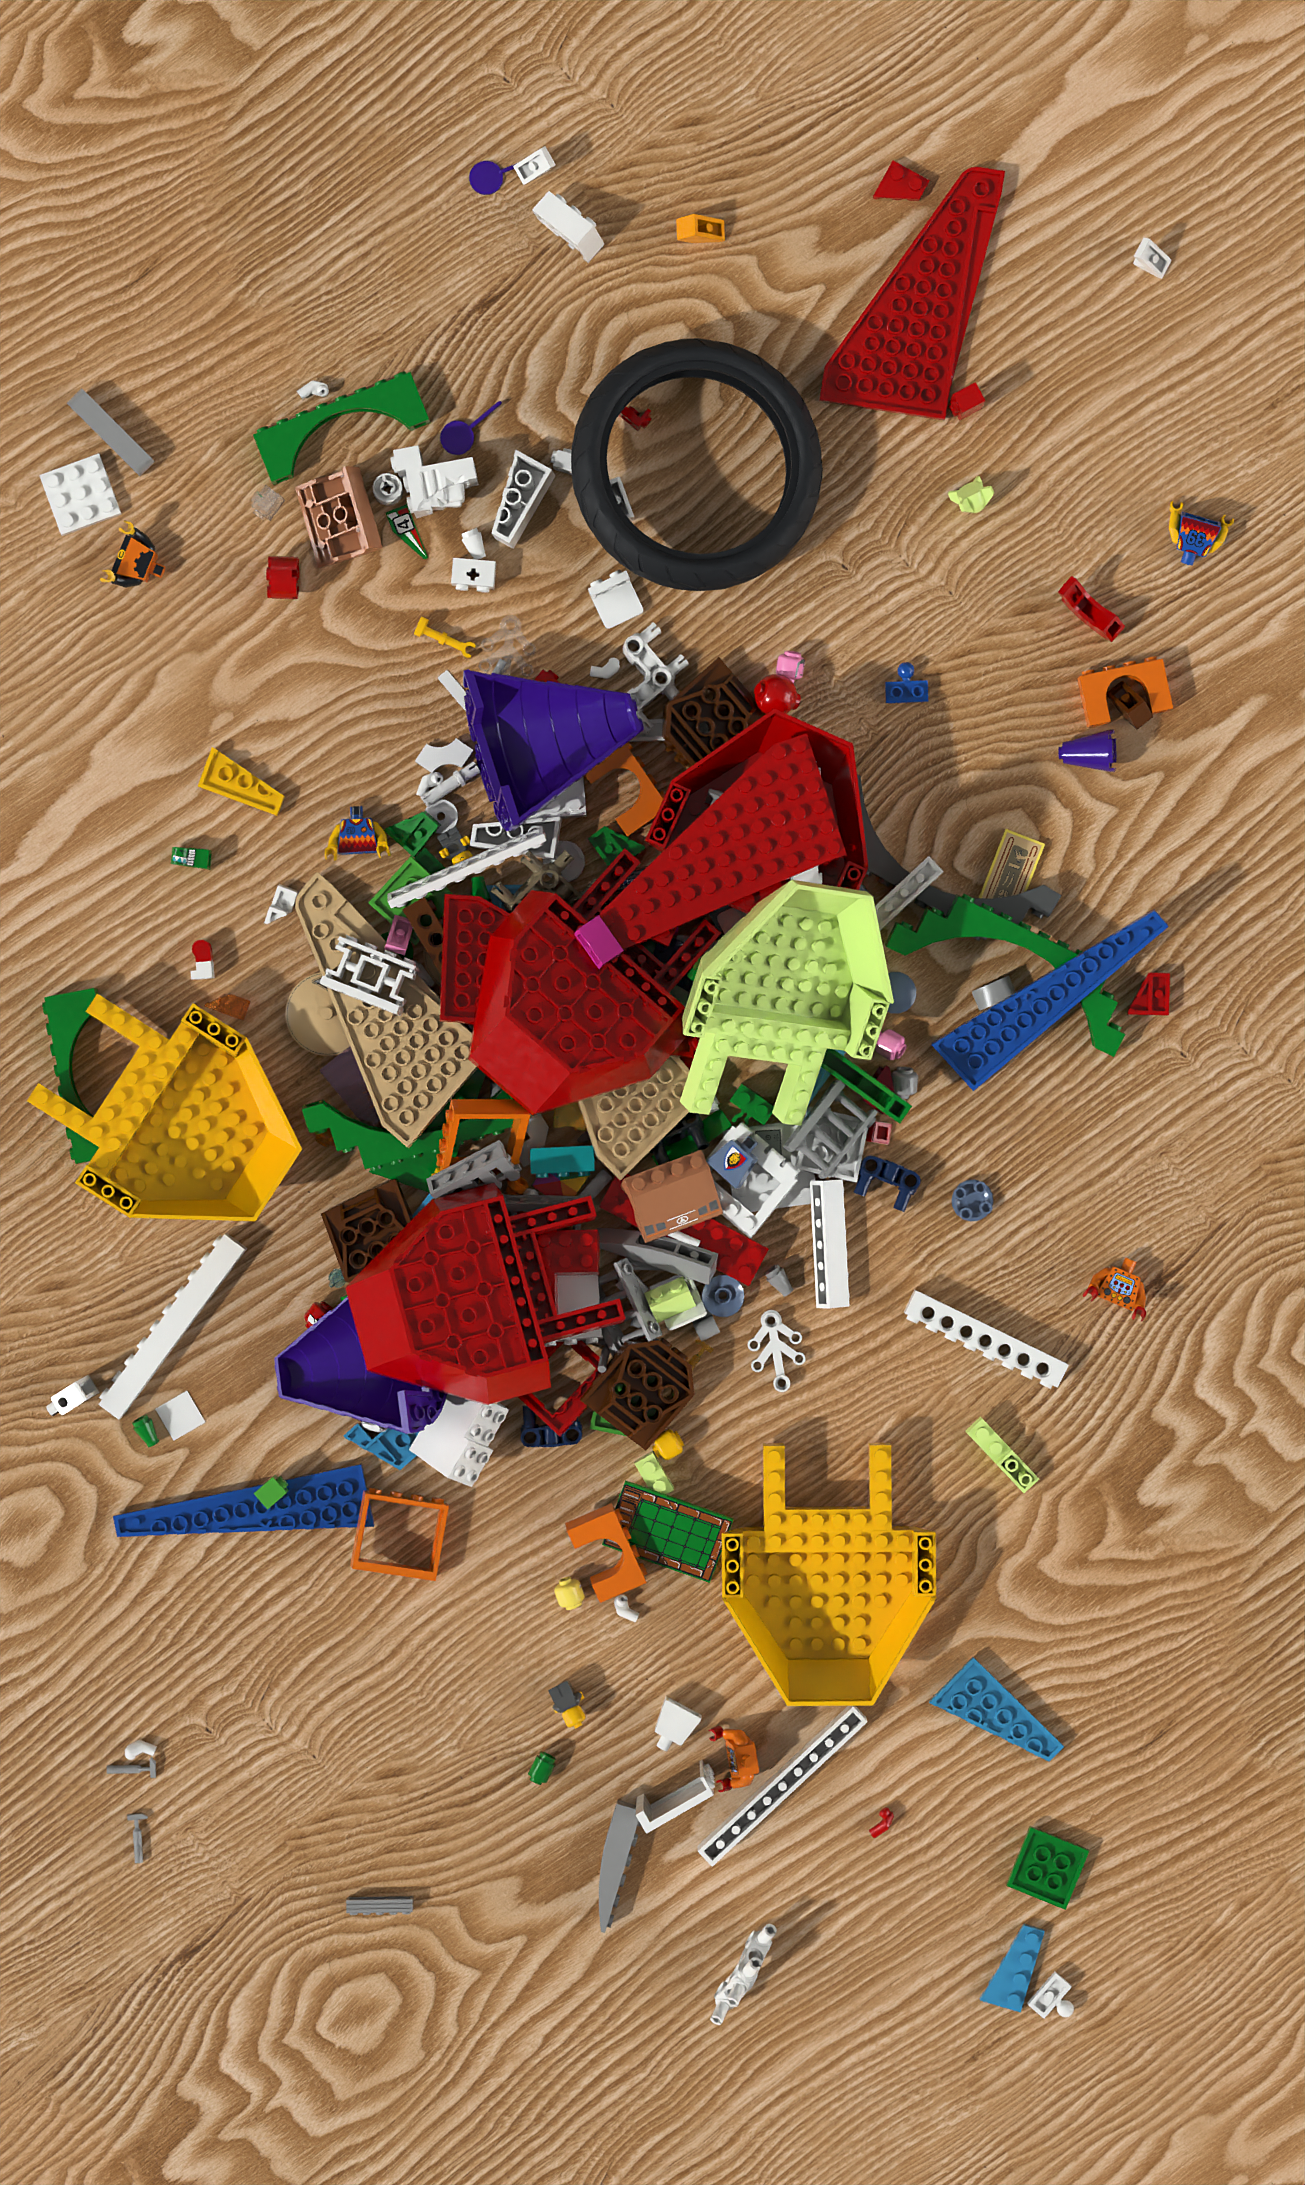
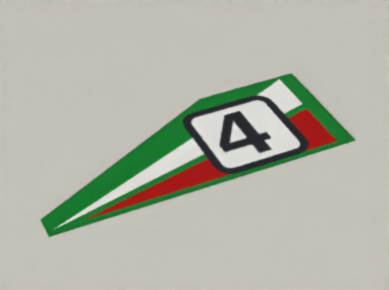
(404, 527)

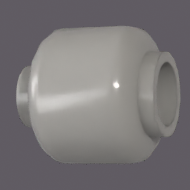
(904, 1082)

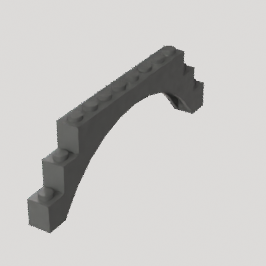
(881, 864)

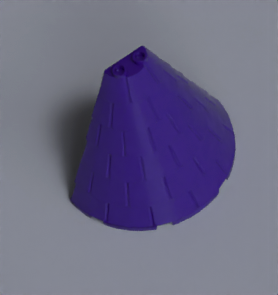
(540, 737)
(330, 1374)

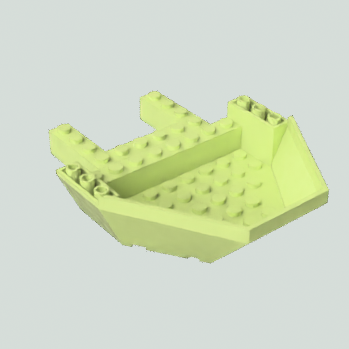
(785, 988)

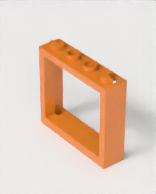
(482, 1109)
(393, 1568)

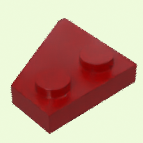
(901, 184)
(1152, 996)

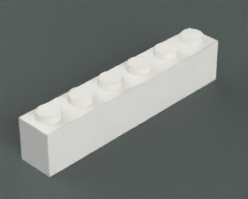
(829, 1243)

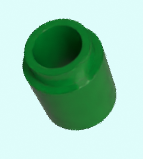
(542, 1768)

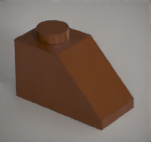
(1130, 705)

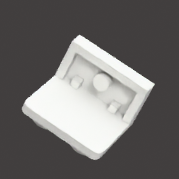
(615, 599)
(688, 1315)

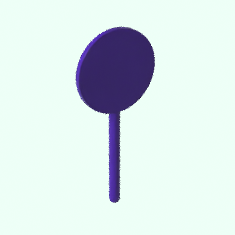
(487, 177)
(458, 436)

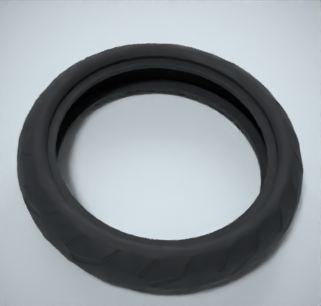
(769, 391)

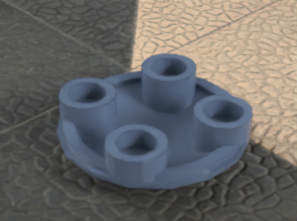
(903, 992)
(972, 1200)

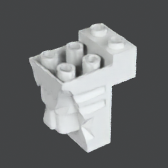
(433, 485)

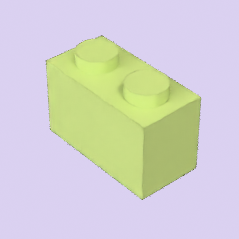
(670, 1299)
(653, 1473)

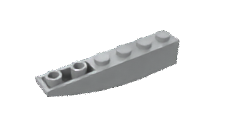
(661, 1253)
(615, 1857)

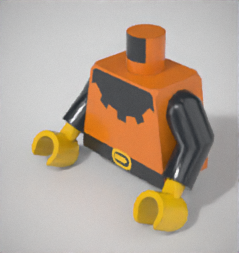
(135, 560)

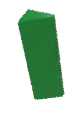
(713, 1126)

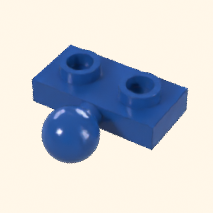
(906, 690)

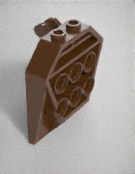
(683, 732)
(355, 1216)
(655, 1359)

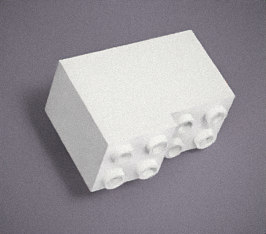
(460, 1438)

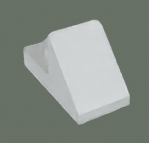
(534, 165)
(1151, 258)

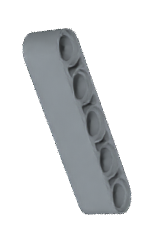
(110, 432)

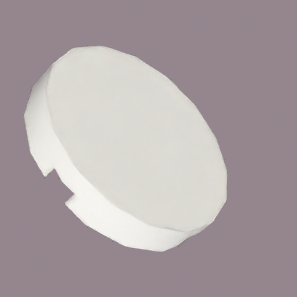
(576, 866)

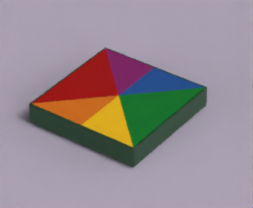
(560, 1186)

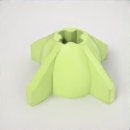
(972, 496)

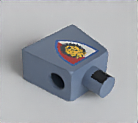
(735, 1160)

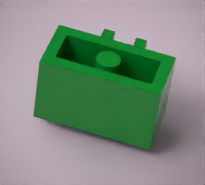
(752, 1104)

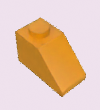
(700, 229)

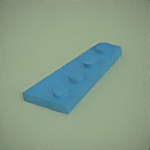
(1012, 1978)

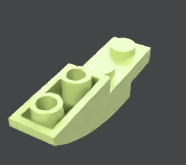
(1002, 1455)

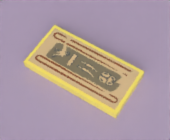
(1012, 866)

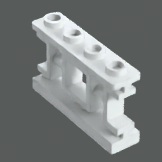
(364, 990)

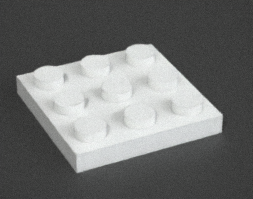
(80, 494)
(849, 1165)

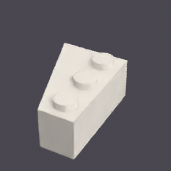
(569, 225)
(567, 805)

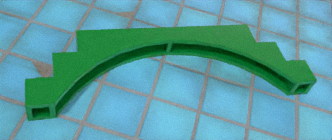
(973, 920)
(857, 1079)
(379, 1146)

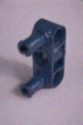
(889, 1173)
(545, 1435)

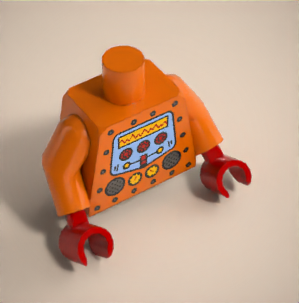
(1119, 1287)
(741, 1757)

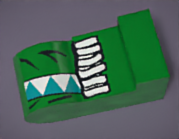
(191, 857)

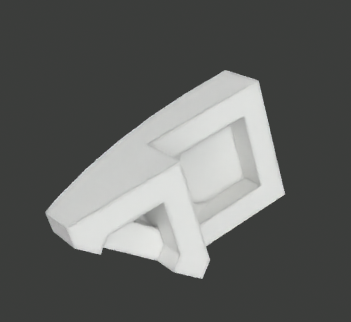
(282, 903)

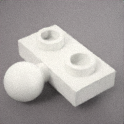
(1050, 1996)

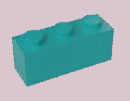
(562, 1160)

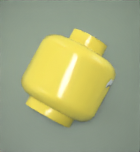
(569, 1593)

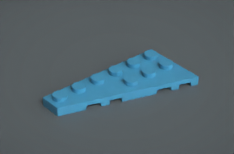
(990, 1706)

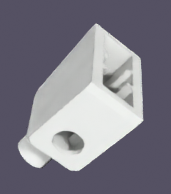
(72, 1396)
(675, 1723)

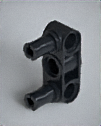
(677, 1133)

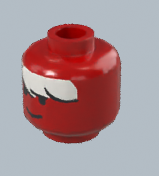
(315, 1312)

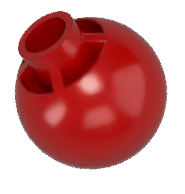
(776, 692)

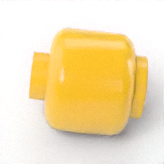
(668, 1445)

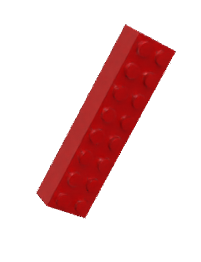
(737, 1253)

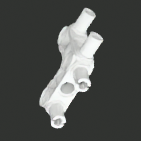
(651, 666)
(744, 1975)

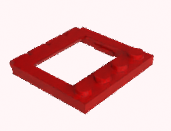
(573, 1406)

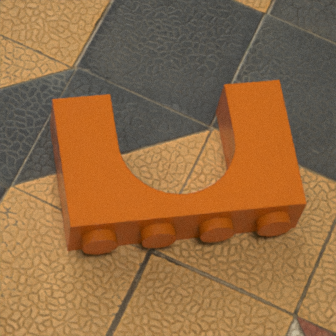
(1149, 675)
(649, 798)
(606, 1524)

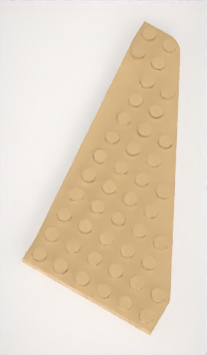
(406, 1060)
(636, 1117)

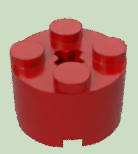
(282, 577)

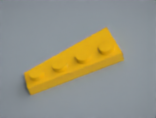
(234, 782)

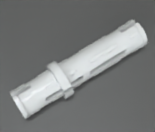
(457, 779)

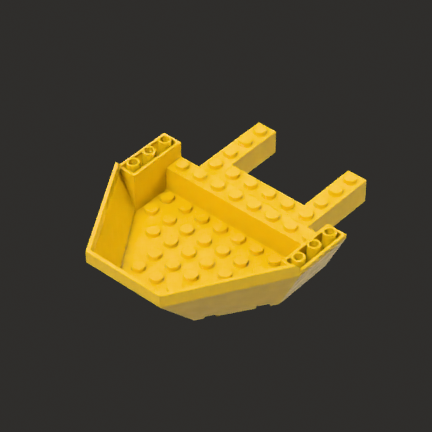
(184, 1125)
(829, 1588)

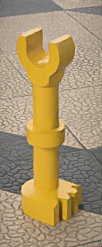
(443, 638)

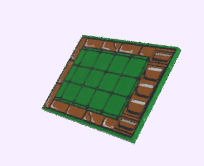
(671, 1531)

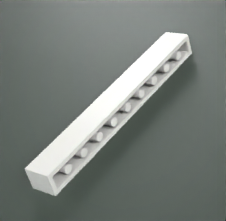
(172, 1326)
(781, 1784)

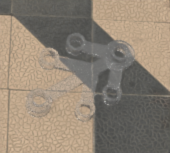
(508, 651)

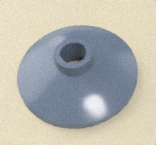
(727, 1306)

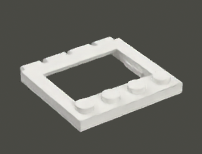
(771, 1162)

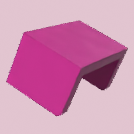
(598, 942)

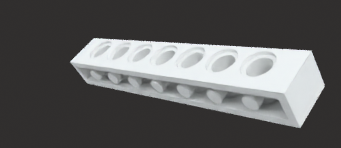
(1056, 1367)

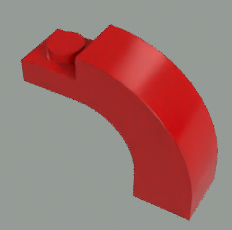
(1089, 610)

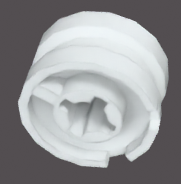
(396, 489)

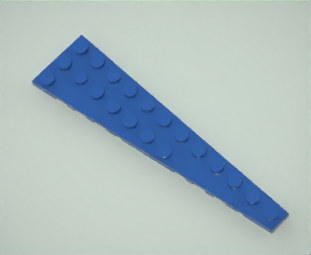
(1005, 1029)
(312, 1502)

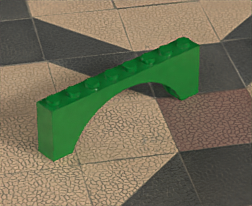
(392, 398)
(66, 1020)

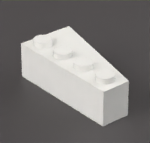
(521, 497)
(493, 834)

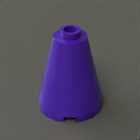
(1091, 751)

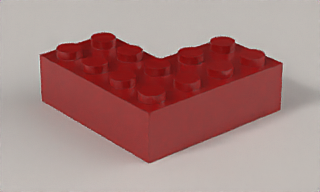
(569, 1254)

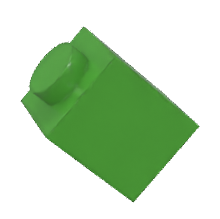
(272, 1491)

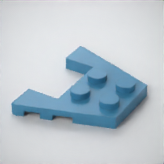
(388, 1445)

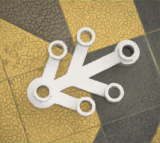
(775, 1347)

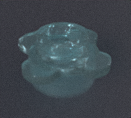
(336, 1278)

